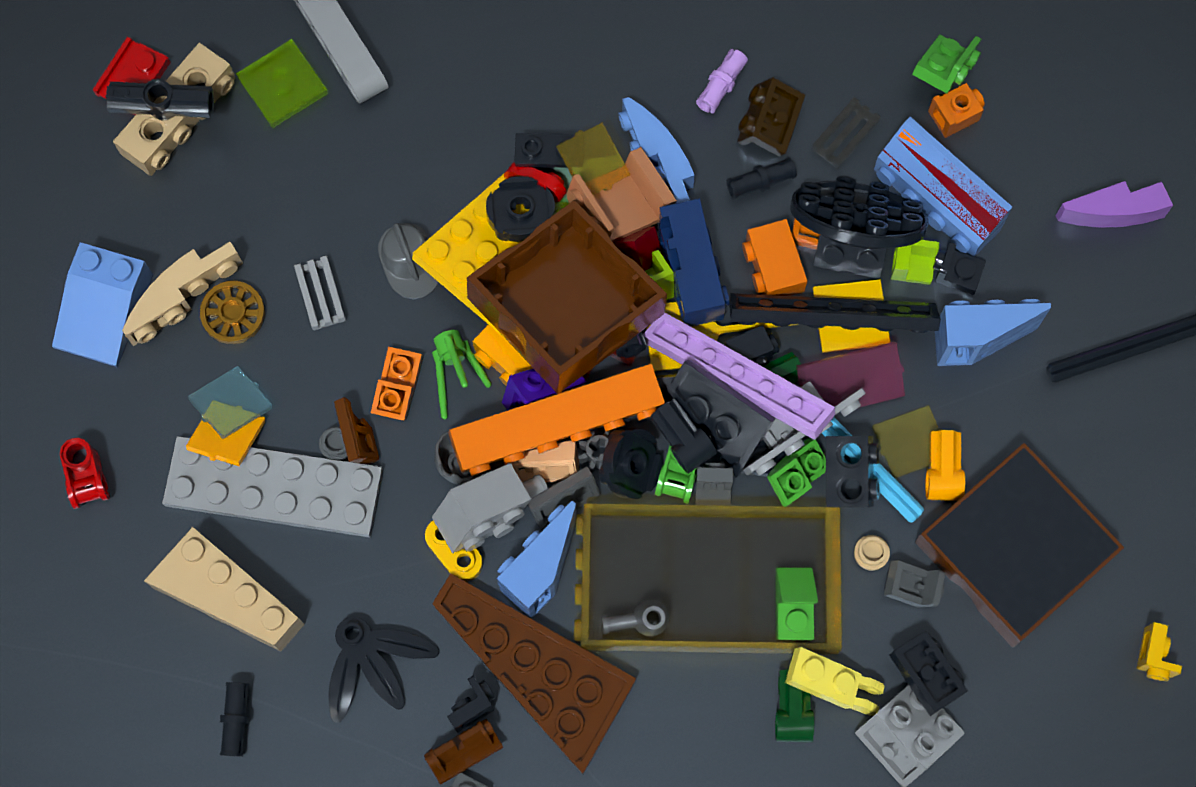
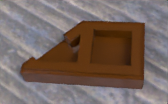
(356, 434)

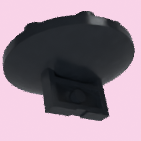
(857, 225)

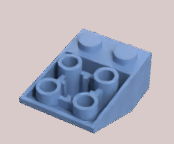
(976, 331)
(535, 574)

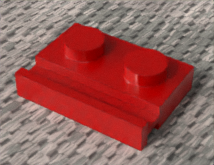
(132, 64)

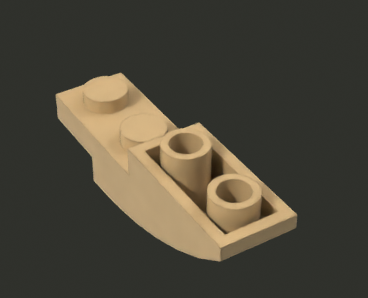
(165, 298)

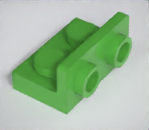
(947, 63)

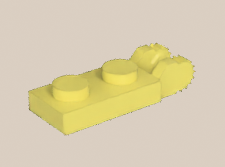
(832, 681)

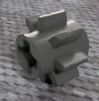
(593, 444)

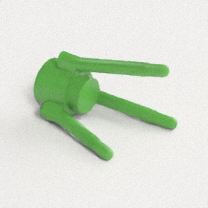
(451, 350)

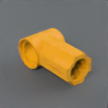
(944, 476)

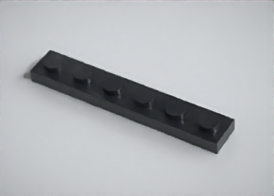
(823, 312)

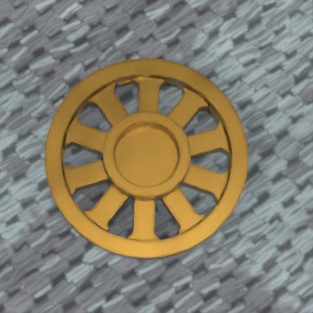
(232, 312)

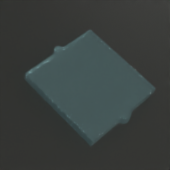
(230, 402)

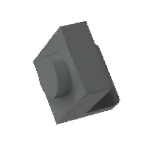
(713, 485)
(914, 585)

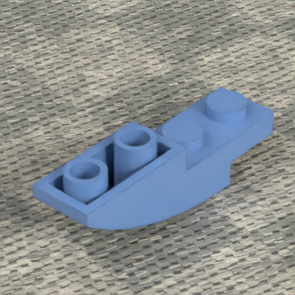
(659, 147)

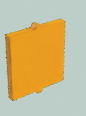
(230, 449)

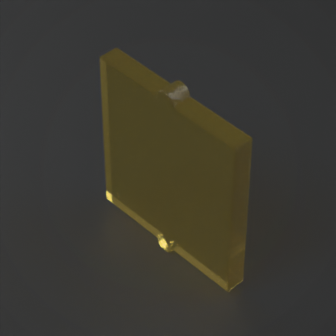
(594, 158)
(906, 441)

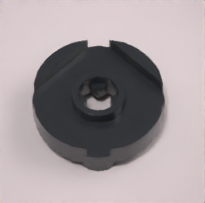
(515, 191)
(616, 468)

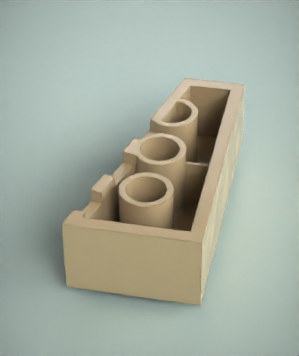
(215, 585)

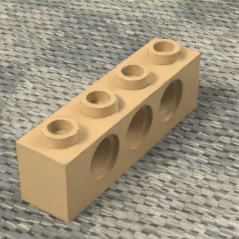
(152, 155)

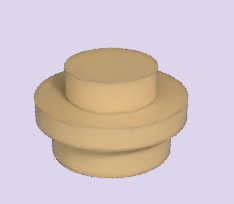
(871, 552)

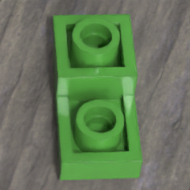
(795, 472)

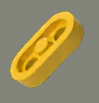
(450, 560)

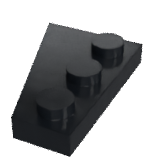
(724, 415)

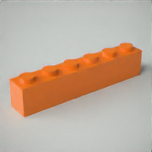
(556, 418)

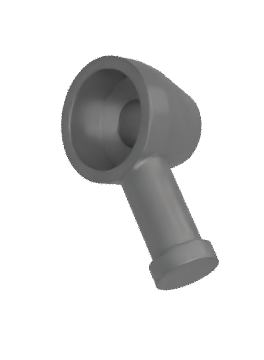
(638, 619)

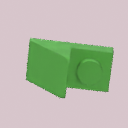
(795, 603)

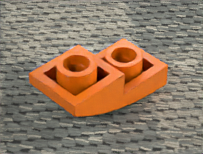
(397, 383)

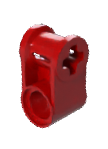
(83, 480)

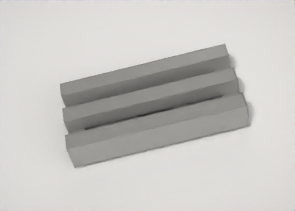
(312, 267)

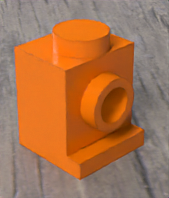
(953, 118)

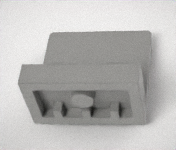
(908, 737)

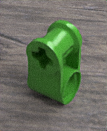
(675, 480)

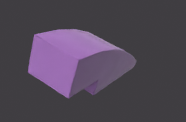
(1117, 207)

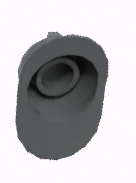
(396, 255)

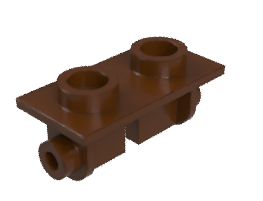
(463, 751)

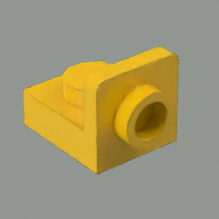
(1153, 648)

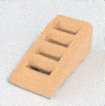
(550, 465)

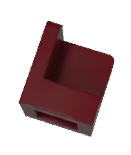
(640, 246)

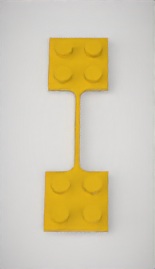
(831, 337)

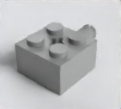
(485, 507)

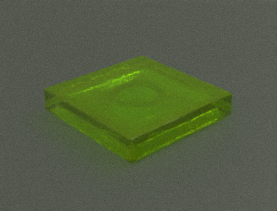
(282, 83)

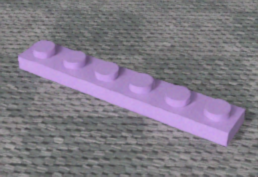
(746, 377)

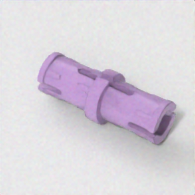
(721, 81)

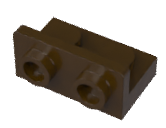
(771, 116)

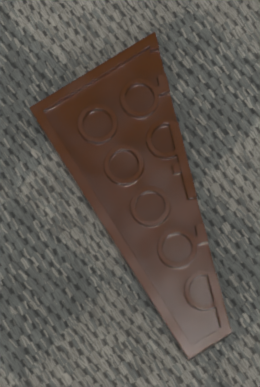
(553, 679)

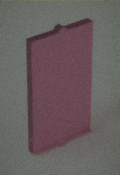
(872, 368)

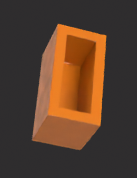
(774, 260)

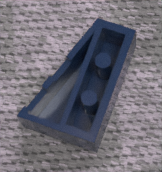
(696, 270)

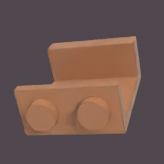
(631, 201)

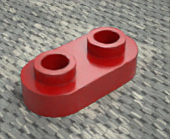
(549, 180)

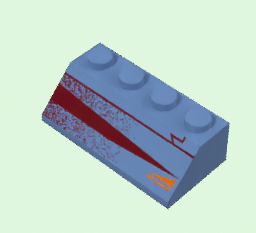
(947, 189)

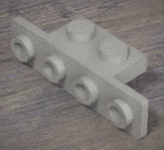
(787, 439)

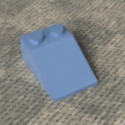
(97, 303)

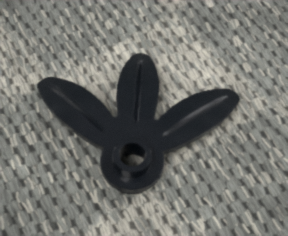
(376, 670)

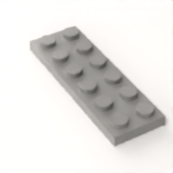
(277, 489)

